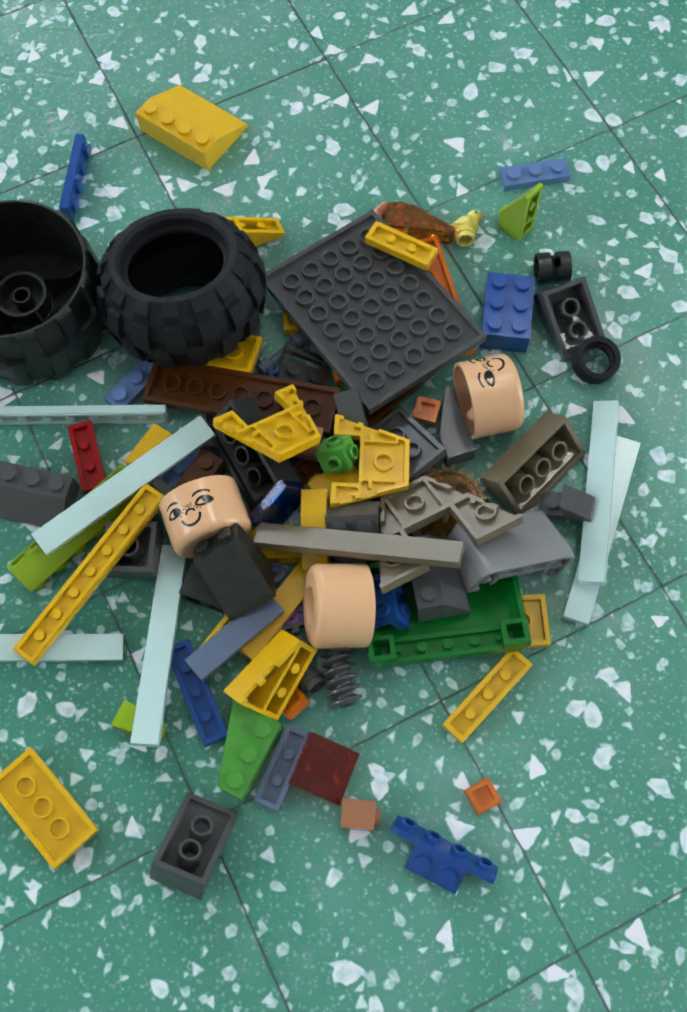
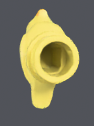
(466, 228)

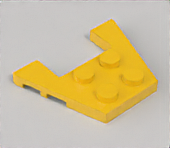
(277, 435)
(381, 464)

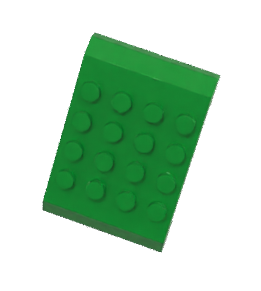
(492, 627)

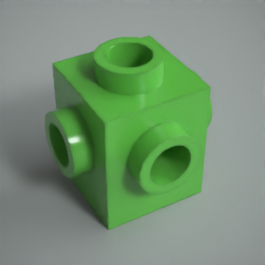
(337, 454)

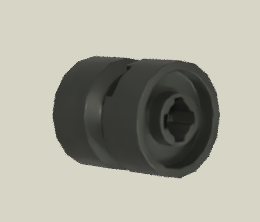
(545, 263)

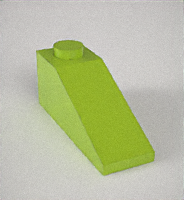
(520, 214)

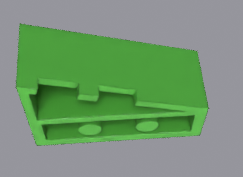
(246, 750)

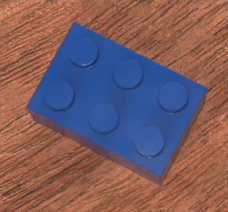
(507, 311)

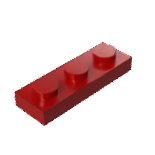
(86, 455)

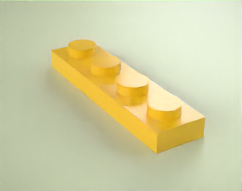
(486, 695)

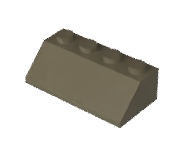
(534, 463)

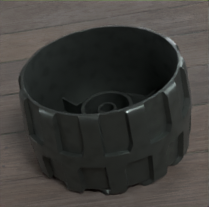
(45, 293)

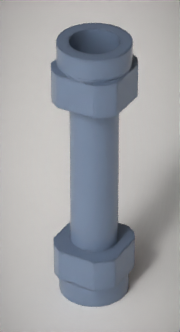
(266, 364)

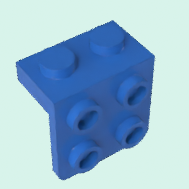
(391, 606)

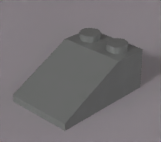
(569, 315)
(193, 846)

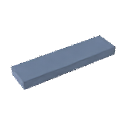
(232, 638)

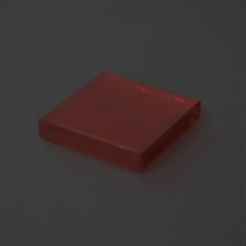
(324, 768)

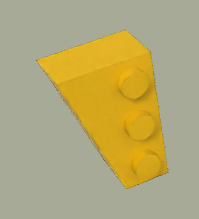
(272, 675)

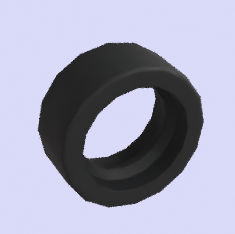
(607, 347)

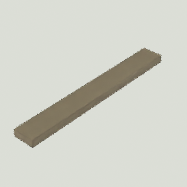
(360, 545)

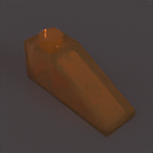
(417, 222)

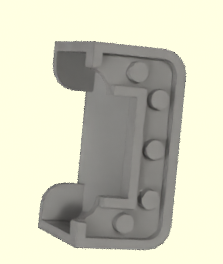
(522, 550)

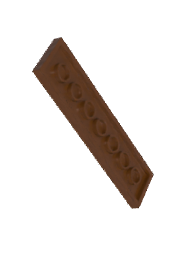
(210, 388)

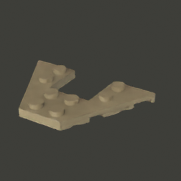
(426, 503)

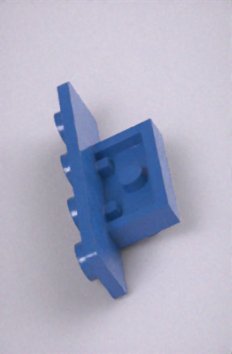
(440, 859)

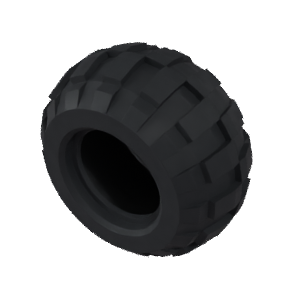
(172, 252)

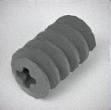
(340, 678)

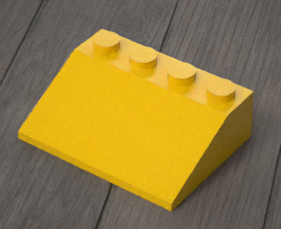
(189, 125)

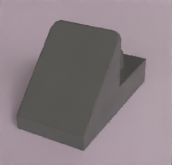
(568, 504)

